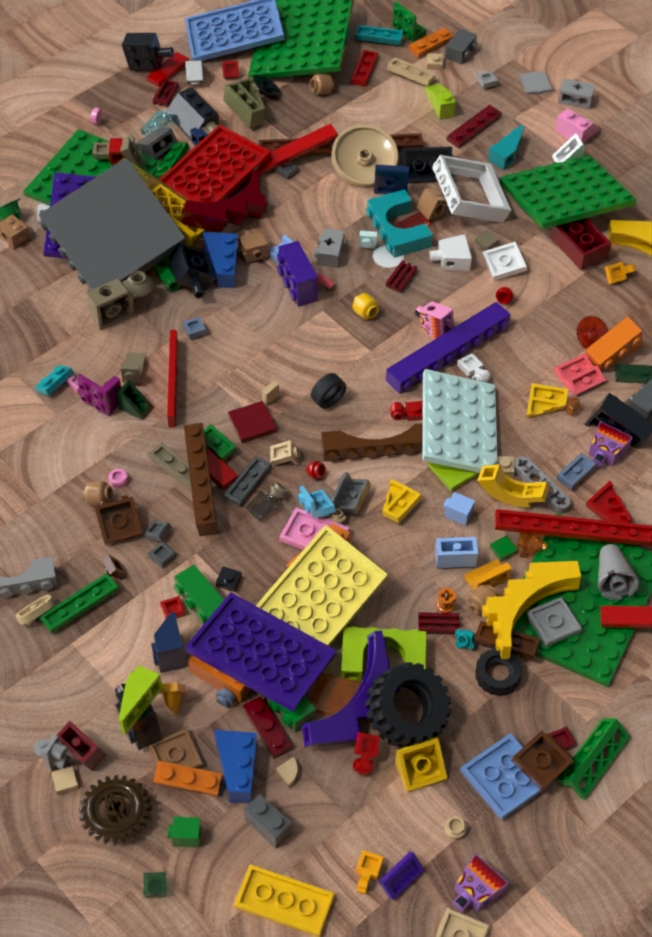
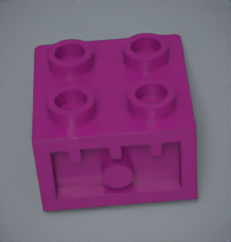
(102, 398)

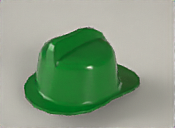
(9, 209)

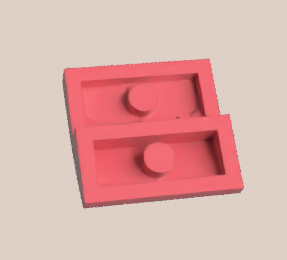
(579, 374)

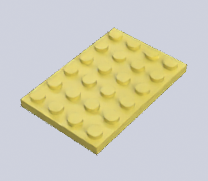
(323, 587)

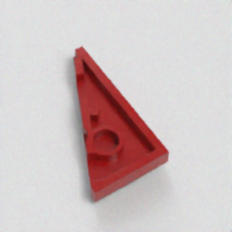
(608, 505)

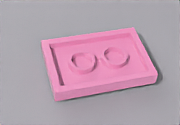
(303, 528)

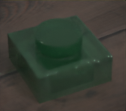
(155, 884)

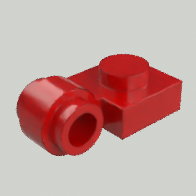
(412, 410)
(366, 746)

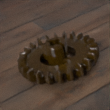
(119, 825)

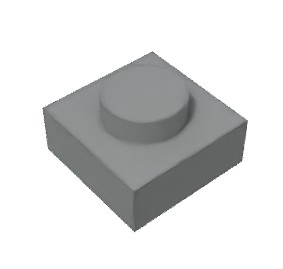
(487, 79)

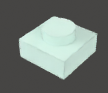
(368, 239)

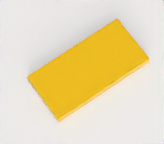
(284, 900)

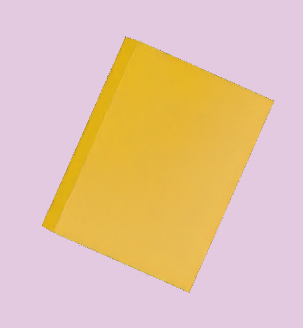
(420, 764)

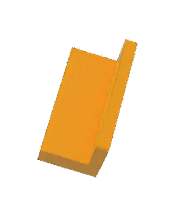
(488, 574)

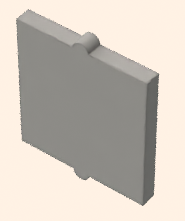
(535, 82)

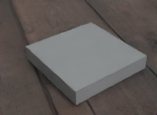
(553, 622)

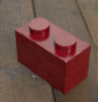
(80, 745)

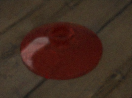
(591, 325)

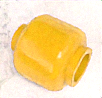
(365, 306)

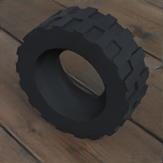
(493, 686)

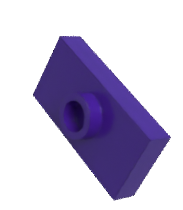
(401, 875)

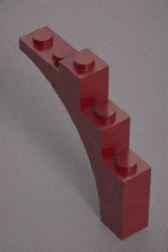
(217, 214)

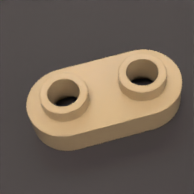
(31, 612)

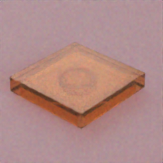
(333, 693)

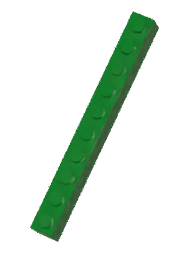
(205, 600)

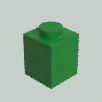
(185, 832)

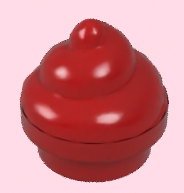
(504, 295)
(316, 470)

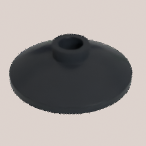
(265, 85)

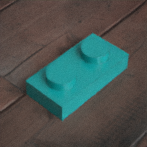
(54, 380)

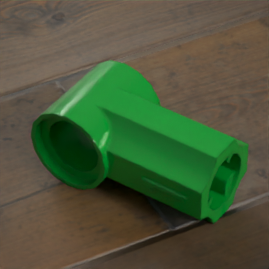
(165, 273)

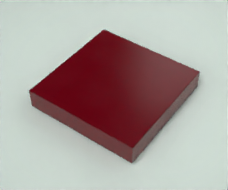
(252, 421)

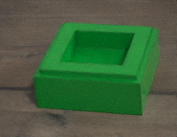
(503, 548)

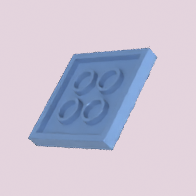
(499, 779)

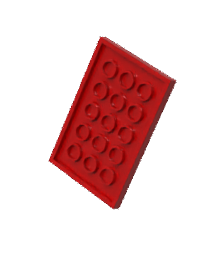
(216, 166)

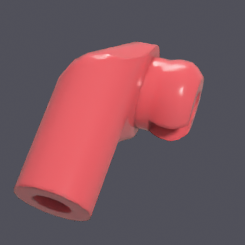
(323, 280)

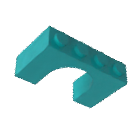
(397, 240)

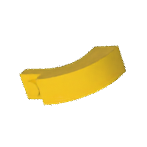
(510, 491)

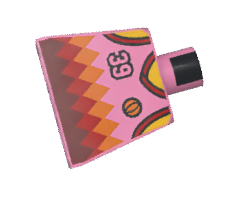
(435, 319)

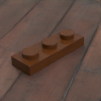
(520, 643)

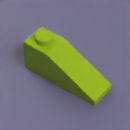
(441, 100)
(139, 692)

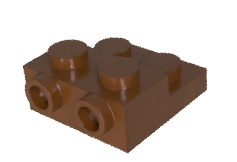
(118, 519)
(542, 760)

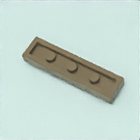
(173, 464)

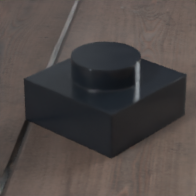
(228, 579)

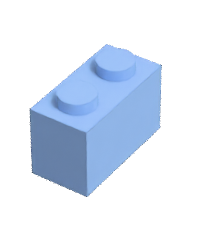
(456, 552)

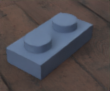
(576, 471)

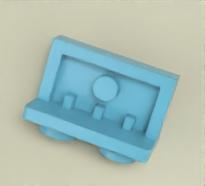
(316, 503)

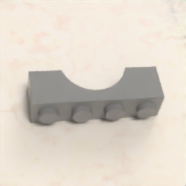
(38, 577)

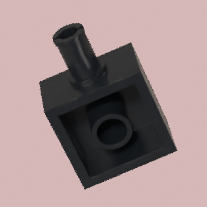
(144, 51)
(192, 269)
(146, 728)

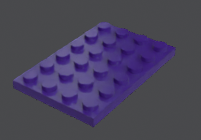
(261, 651)

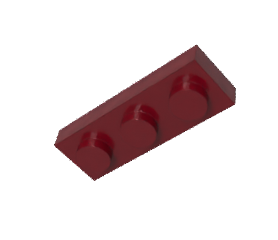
(267, 727)

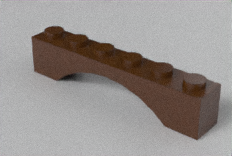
(341, 446)
(200, 479)

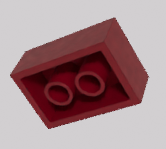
(581, 242)

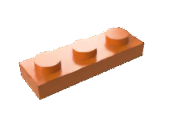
(430, 42)
(187, 778)

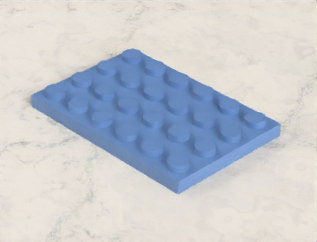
(233, 29)

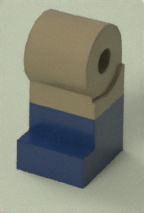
(198, 135)

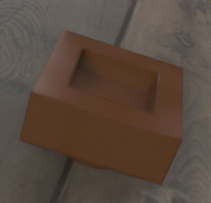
(114, 567)

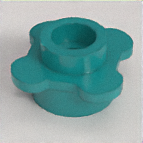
(468, 635)

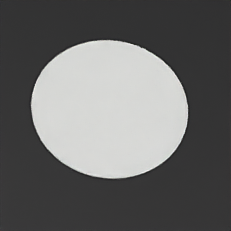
(385, 258)

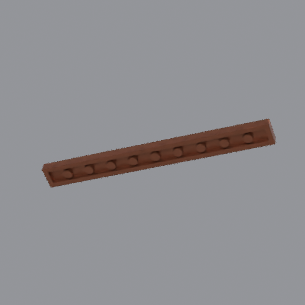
(400, 140)

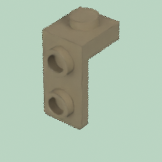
(133, 367)

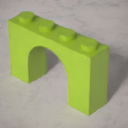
(408, 643)

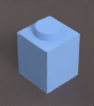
(459, 508)

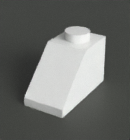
(194, 72)

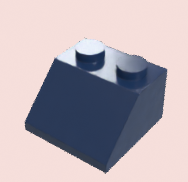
(168, 646)

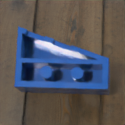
(223, 255)
(237, 759)

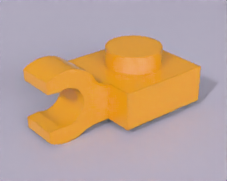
(617, 271)
(368, 867)

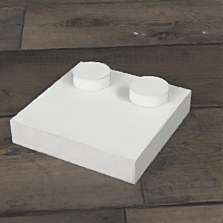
(504, 261)

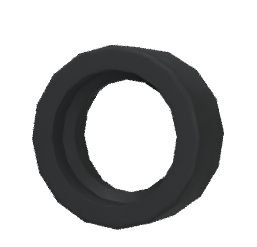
(328, 390)

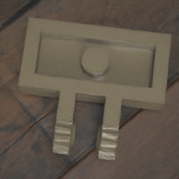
(131, 151)

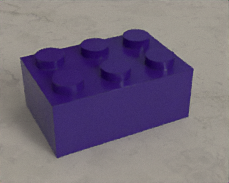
(297, 274)

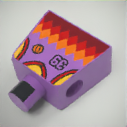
(609, 445)
(478, 885)

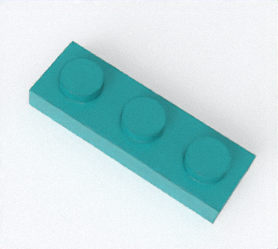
(378, 35)

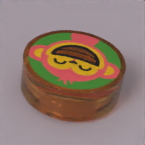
(572, 405)

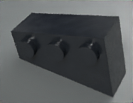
(621, 417)

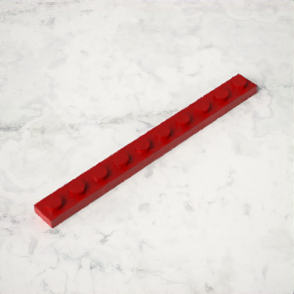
(573, 527)

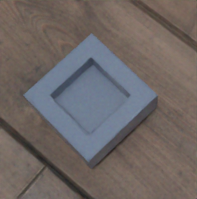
(194, 327)

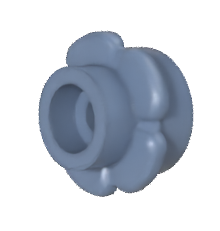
(225, 697)

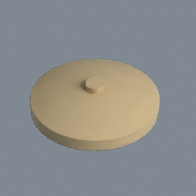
(359, 150)

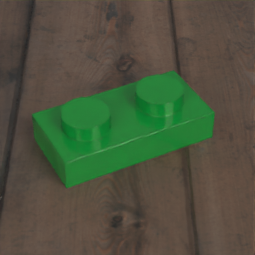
(219, 443)

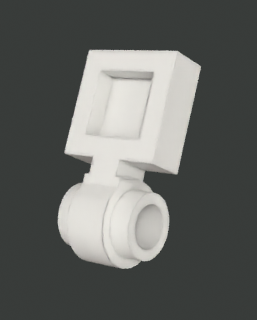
(471, 365)

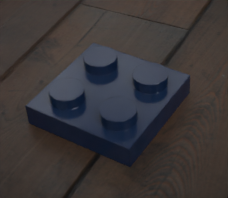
(390, 179)

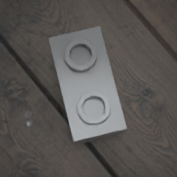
(576, 93)
(329, 248)

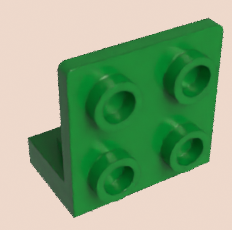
(406, 21)

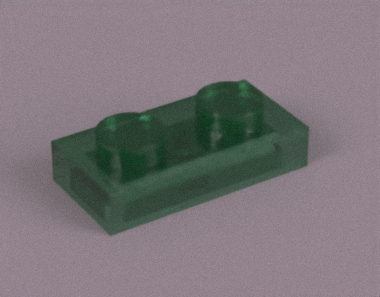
(633, 373)

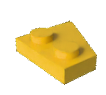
(545, 399)
(400, 501)

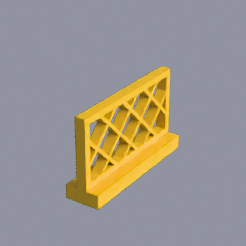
(170, 197)

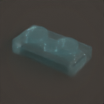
(159, 119)

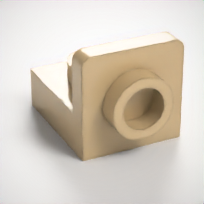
(285, 452)

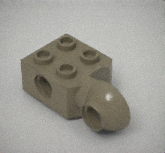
(115, 299)

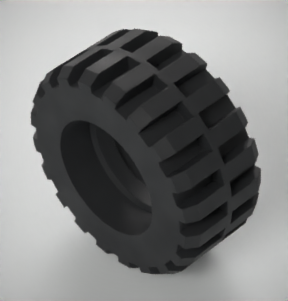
(431, 694)

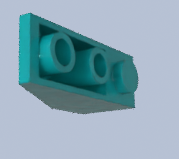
(505, 151)

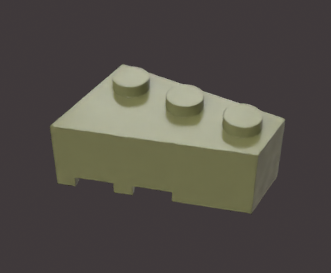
(245, 102)

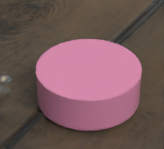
(96, 116)
(118, 478)

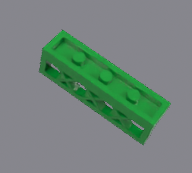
(590, 750)

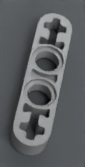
(533, 470)

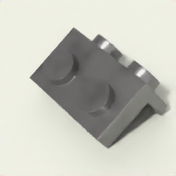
(350, 494)

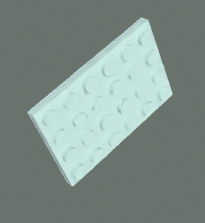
(458, 421)

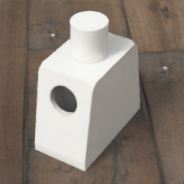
(453, 254)

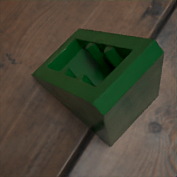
(133, 401)

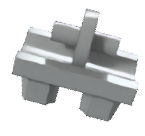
(52, 752)

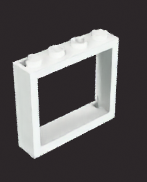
(498, 208)

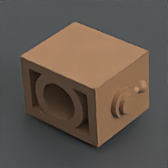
(432, 203)
(13, 231)
(253, 247)

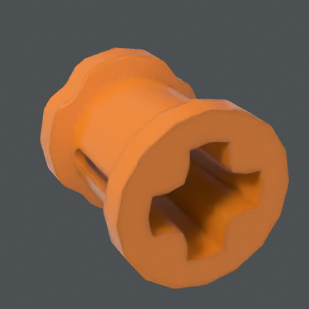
(443, 600)

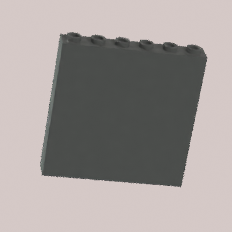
(111, 227)

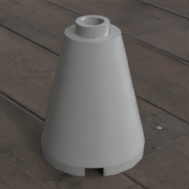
(615, 574)

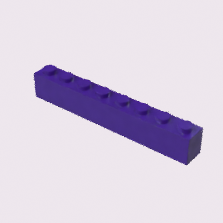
(448, 347)

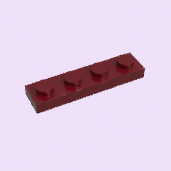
(474, 126)

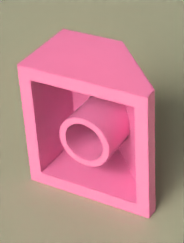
(571, 123)

